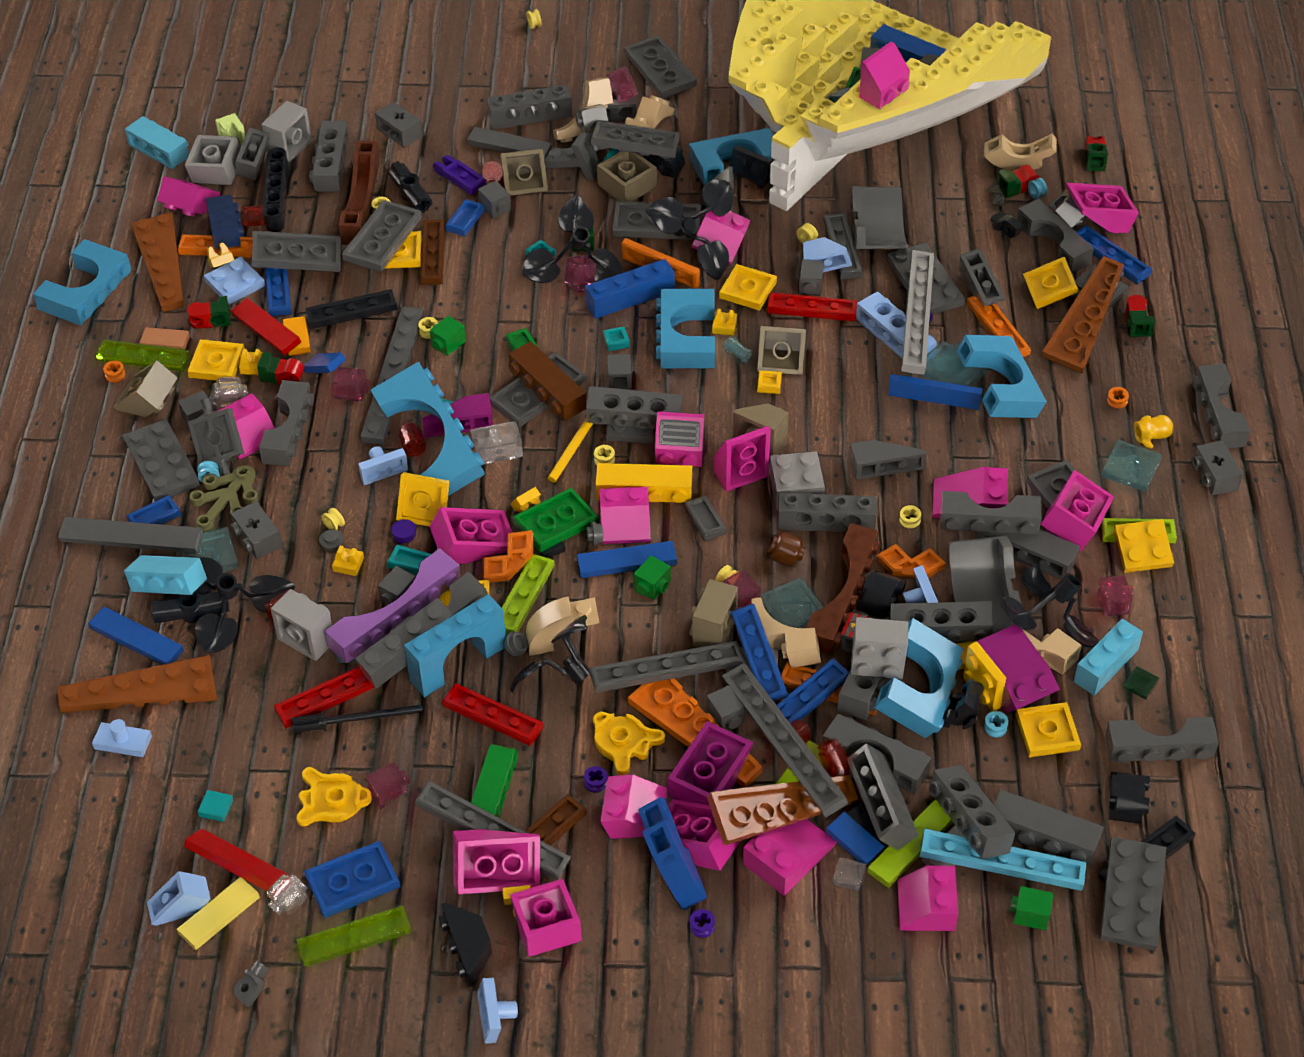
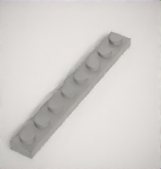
(918, 312)

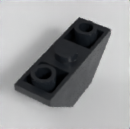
(467, 940)

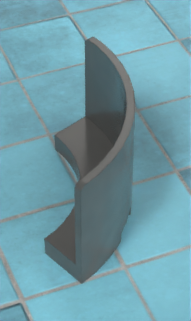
(877, 218)
(984, 572)

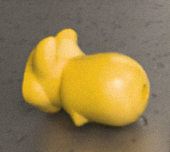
(1152, 428)

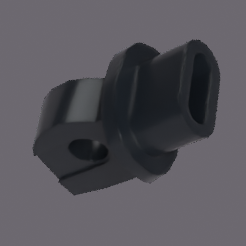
(1006, 223)

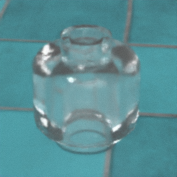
(228, 390)
(287, 894)

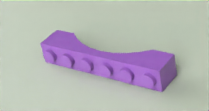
(357, 633)

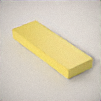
(218, 913)

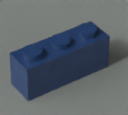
(224, 221)

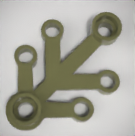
(241, 476)

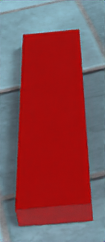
(812, 306)
(266, 326)
(323, 696)
(493, 714)
(233, 859)

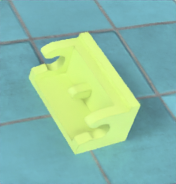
(231, 126)

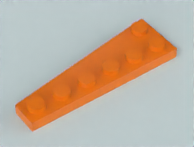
(682, 718)

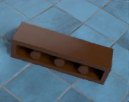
(547, 381)

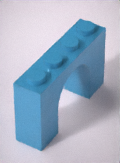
(708, 154)
(79, 303)
(679, 349)
(1001, 353)
(426, 653)
(940, 661)

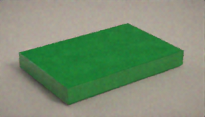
(556, 519)

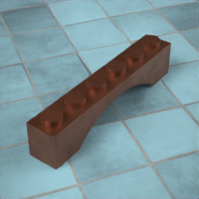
(363, 183)
(857, 551)

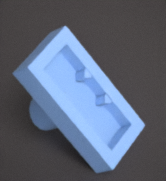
(382, 465)
(924, 592)
(122, 739)
(493, 1011)

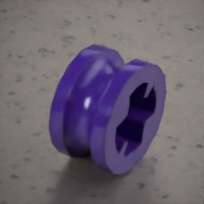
(597, 785)
(707, 929)

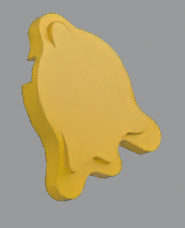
(624, 738)
(330, 797)

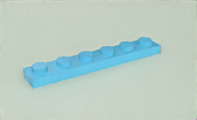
(1017, 863)

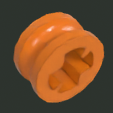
(111, 376)
(1118, 391)

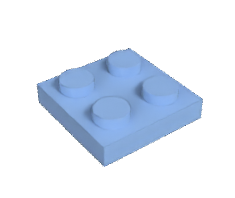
(234, 280)

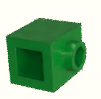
(447, 335)
(652, 578)
(1032, 908)

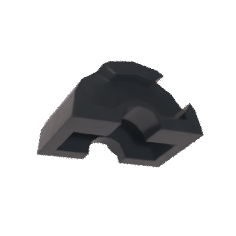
(668, 167)
(880, 593)
(964, 705)
(1128, 797)

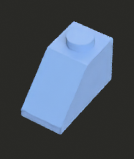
(833, 254)
(178, 898)

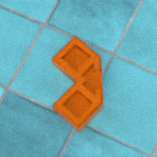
(900, 564)
(506, 566)

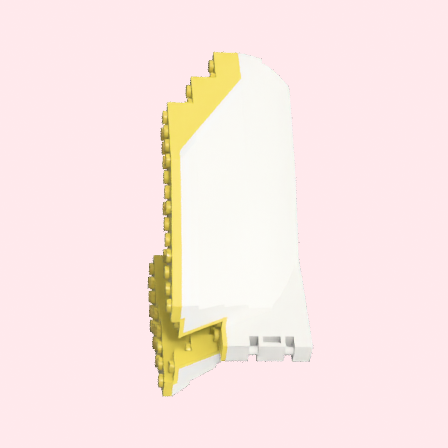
(803, 50)

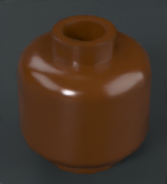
(786, 548)

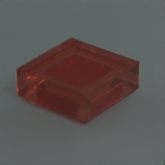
(253, 216)

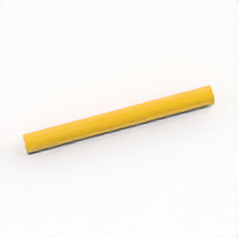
(569, 452)

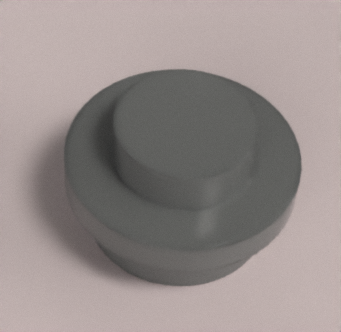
(594, 533)
(331, 540)
(516, 643)

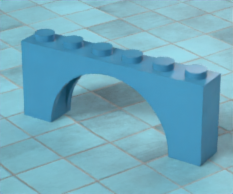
(414, 391)

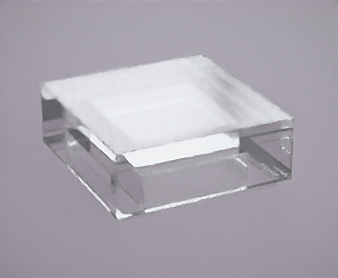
(849, 874)

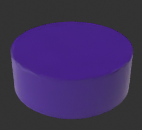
(404, 531)

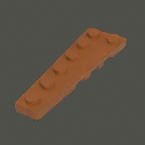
(159, 251)
(1081, 325)
(175, 681)
(764, 808)

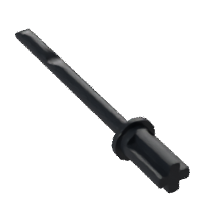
(319, 721)

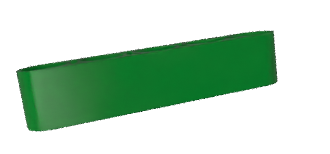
(495, 779)

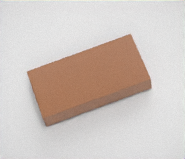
(165, 338)

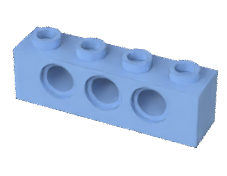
(886, 322)

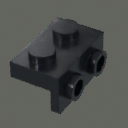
(750, 165)

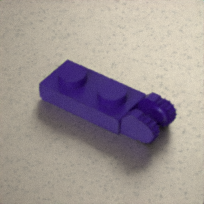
(459, 174)

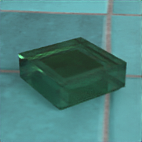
(1141, 682)

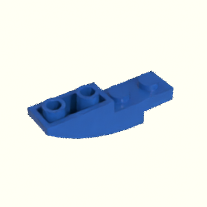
(670, 854)

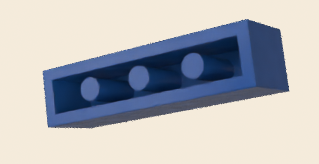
(908, 45)
(629, 288)

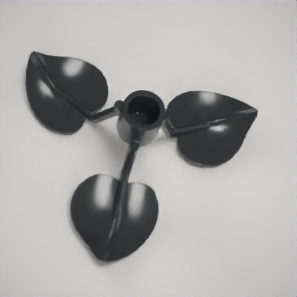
(574, 217)
(668, 218)
(1062, 592)
(217, 632)
(573, 664)

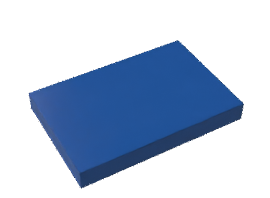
(352, 879)

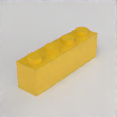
(664, 482)

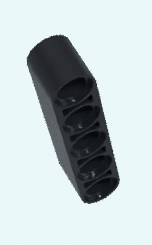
(276, 189)

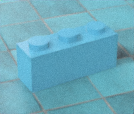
(157, 142)
(165, 574)
(1108, 656)

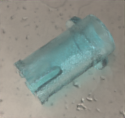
(733, 346)

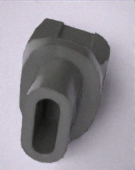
(253, 980)

